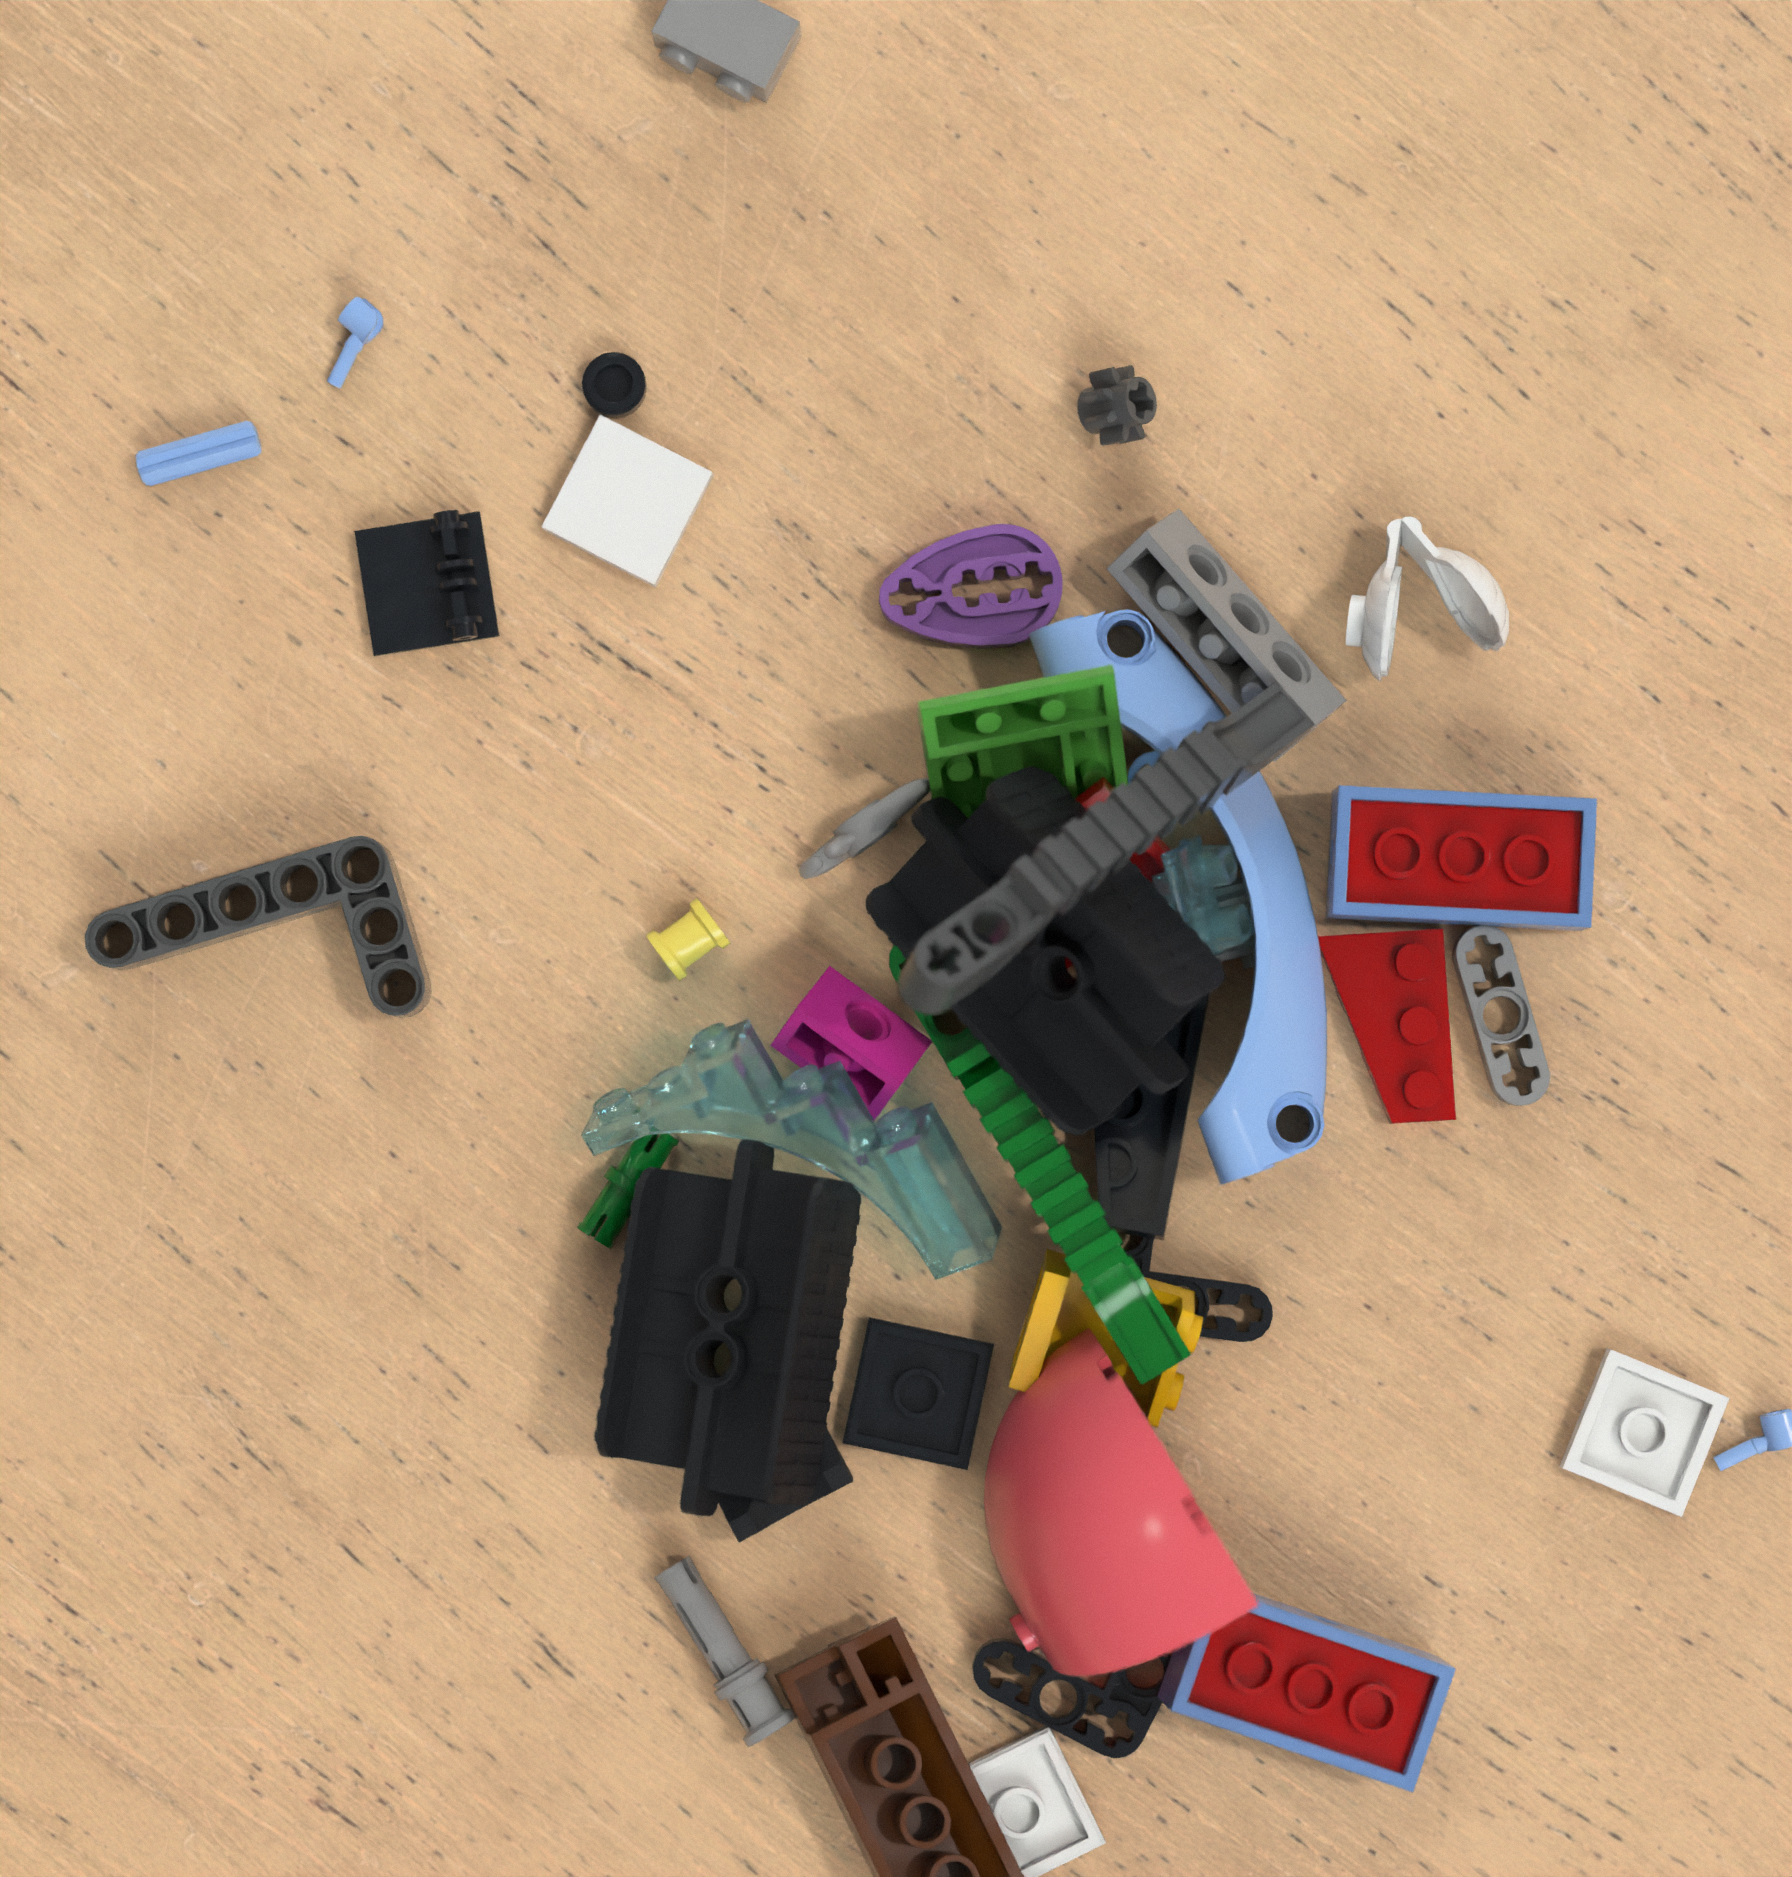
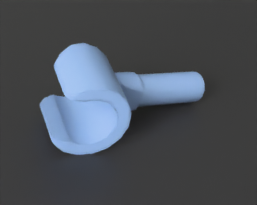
(365, 324)
(1776, 1436)

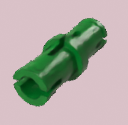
(619, 1190)

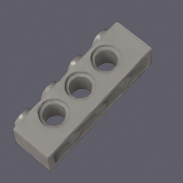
(1218, 621)

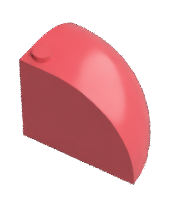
(1100, 1524)

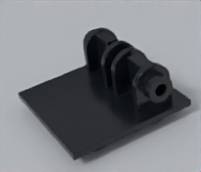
(427, 583)

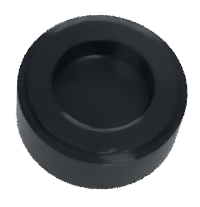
(614, 385)

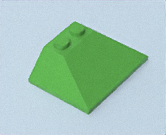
(1049, 723)

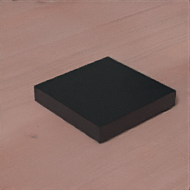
(918, 1393)

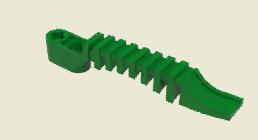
(1063, 1201)

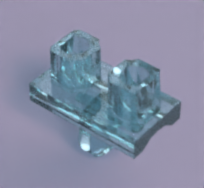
(1189, 885)

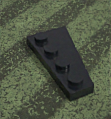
(1144, 1141)

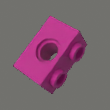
(852, 1027)

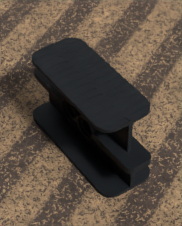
(1135, 959)
(766, 1417)

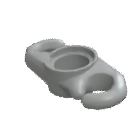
(865, 828)

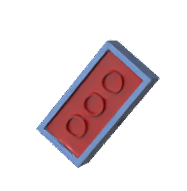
(1461, 858)
(1314, 1690)

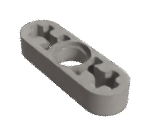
(1527, 1057)

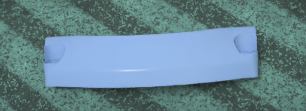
(1286, 1025)

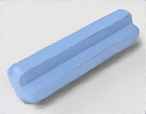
(198, 453)

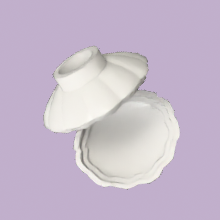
(1462, 582)

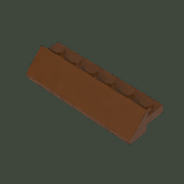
(894, 1760)

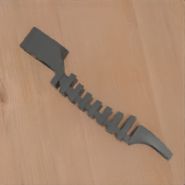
(1217, 760)

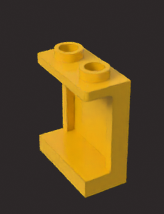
(1063, 1311)

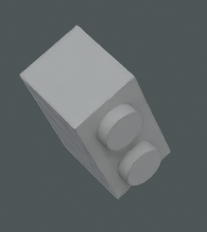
(730, 39)

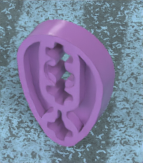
(980, 553)

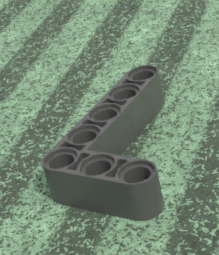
(276, 907)

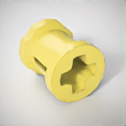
(688, 939)

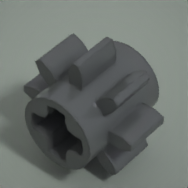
(1117, 405)

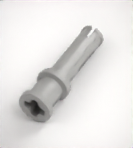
(738, 1676)

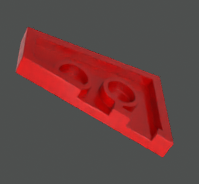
(1400, 1016)

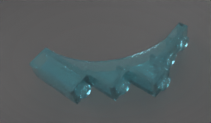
(898, 1163)

